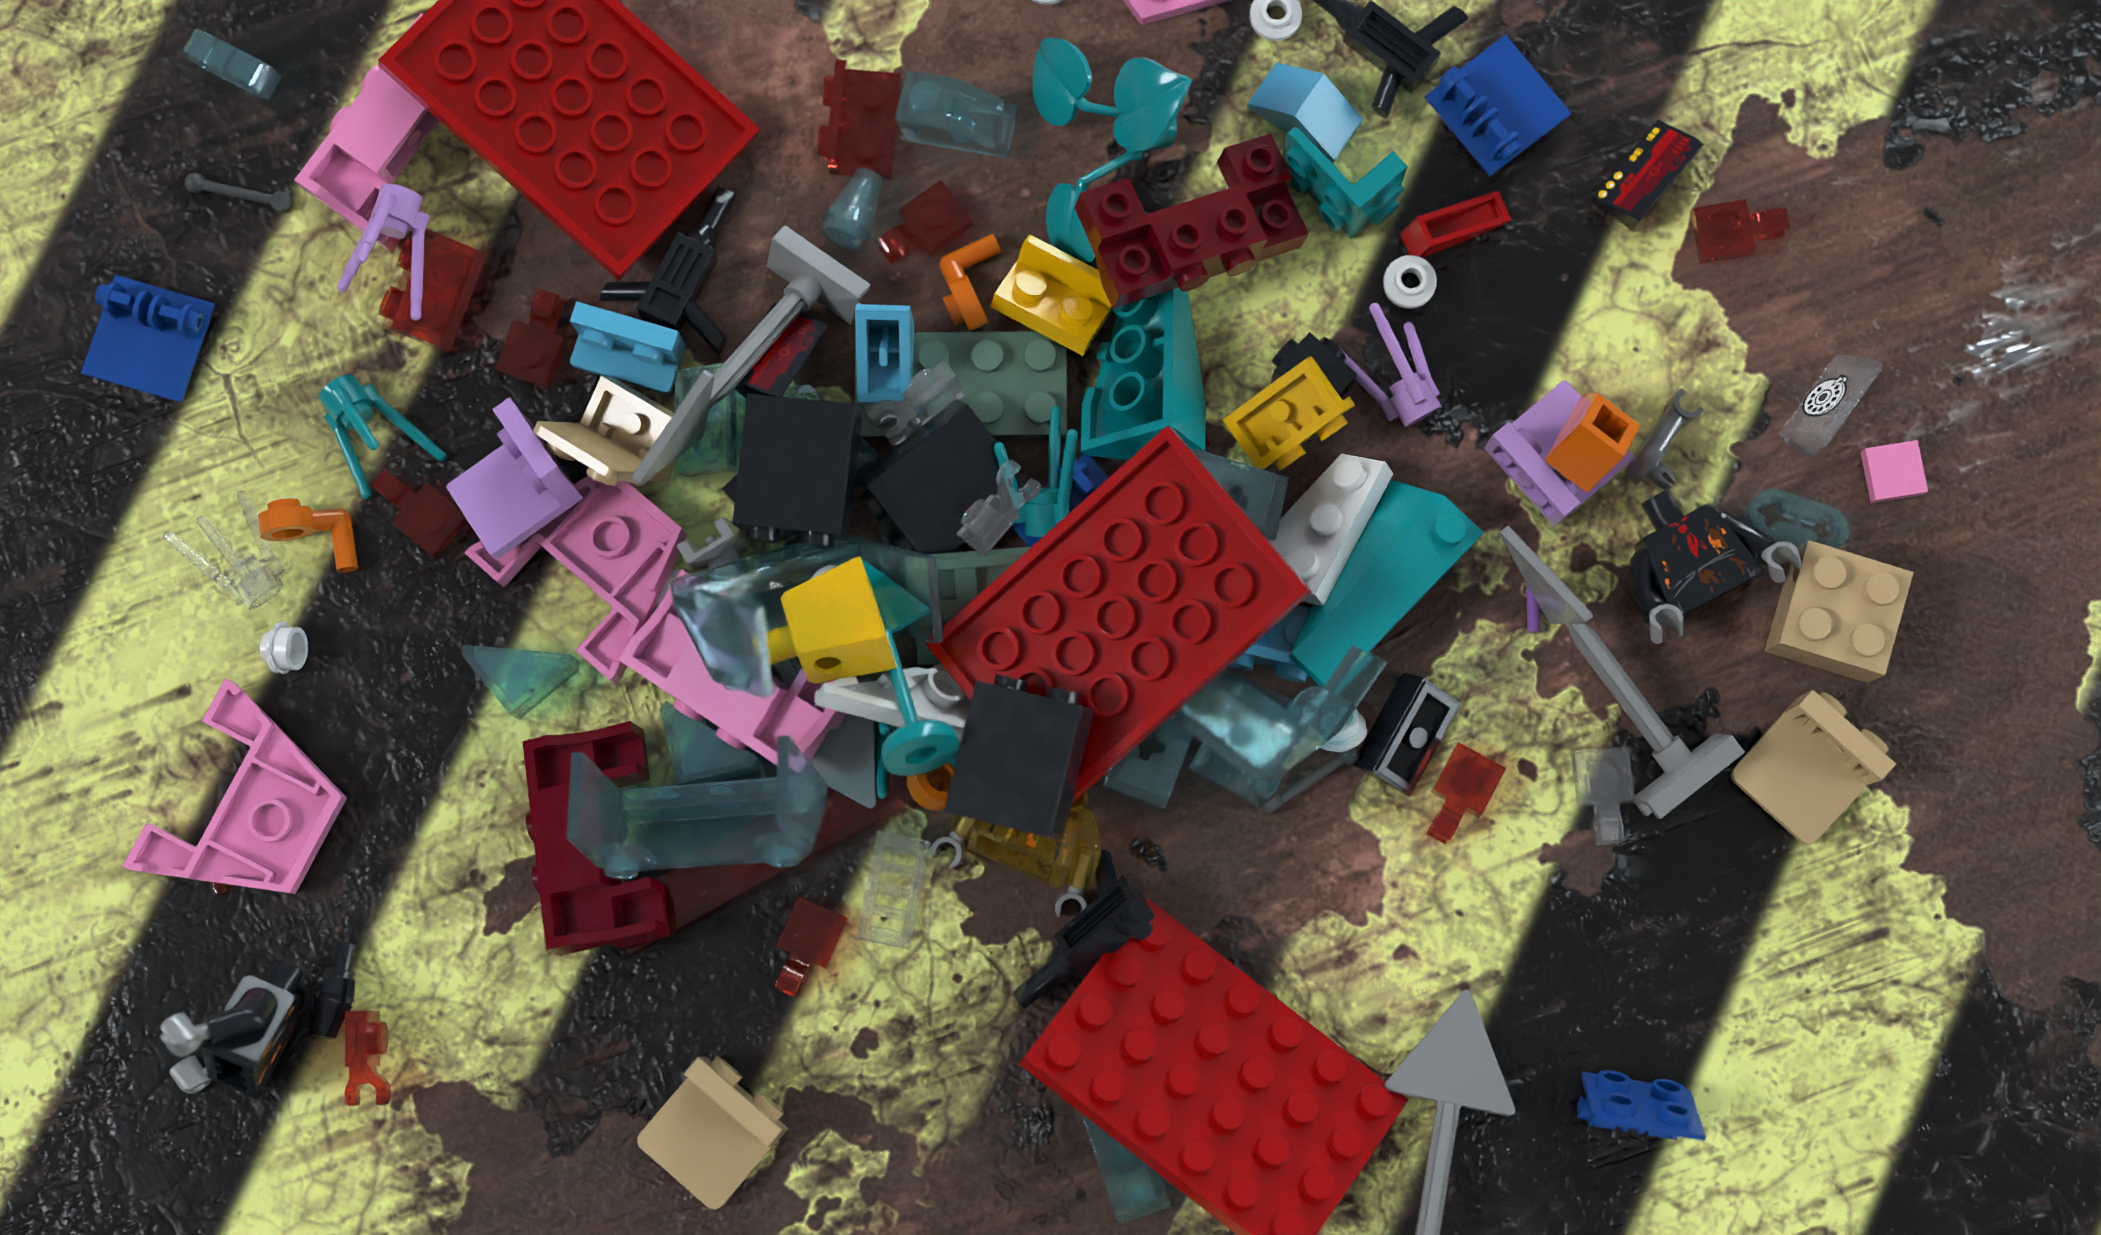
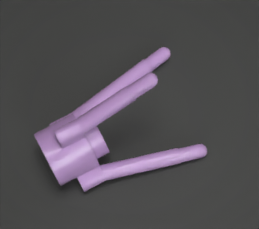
(393, 216)
(1415, 393)

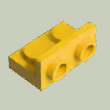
(1054, 295)
(1286, 415)

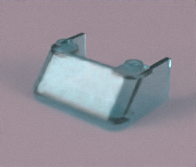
(739, 601)
(1264, 736)
(698, 822)

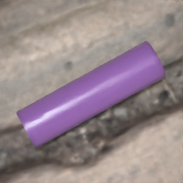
(1533, 613)

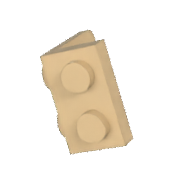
(612, 433)
(1811, 766)
(712, 1132)

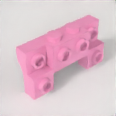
(367, 149)
(669, 660)

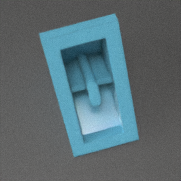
(1309, 102)
(883, 351)

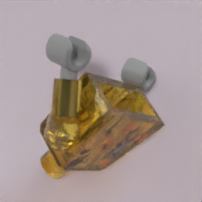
(1039, 857)

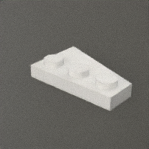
(1328, 521)

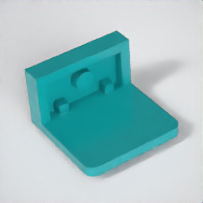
(1340, 202)

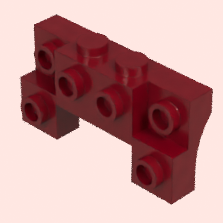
(1196, 238)
(576, 897)

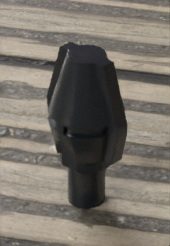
(333, 993)

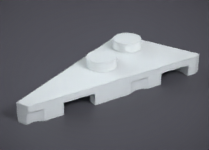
(932, 692)

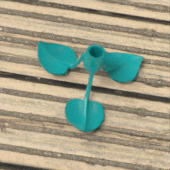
(1145, 111)

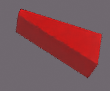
(1454, 224)

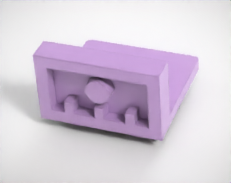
(1524, 446)
(514, 486)

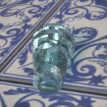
(852, 213)

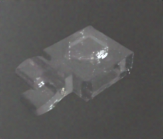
(925, 397)
(991, 518)
(1604, 782)

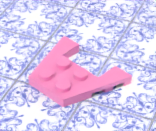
(615, 547)
(267, 819)

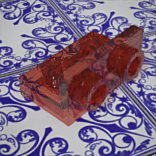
(860, 120)
(448, 283)

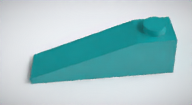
(1146, 380)
(1395, 563)

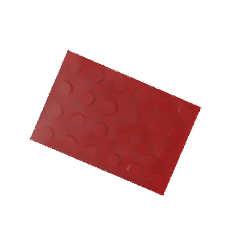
(575, 113)
(1128, 601)
(1215, 1083)

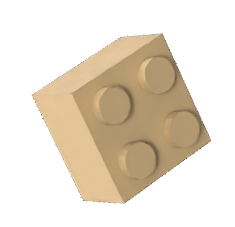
(1839, 612)

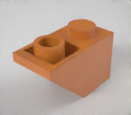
(1591, 441)

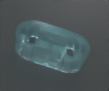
(231, 64)
(1799, 511)

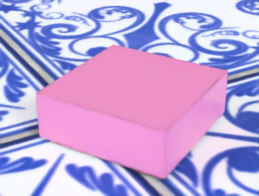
(1894, 471)

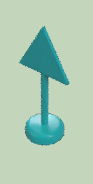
(918, 744)

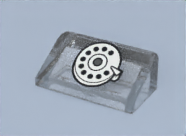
(1829, 403)

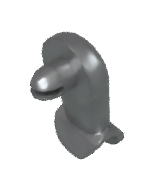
(1648, 459)

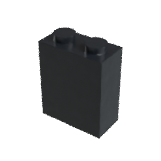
(797, 469)
(934, 480)
(1020, 757)

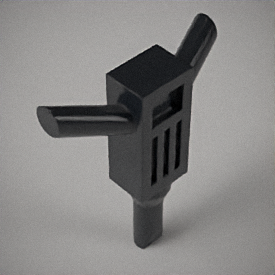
(1392, 46)
(680, 278)
(1097, 930)

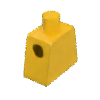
(833, 626)

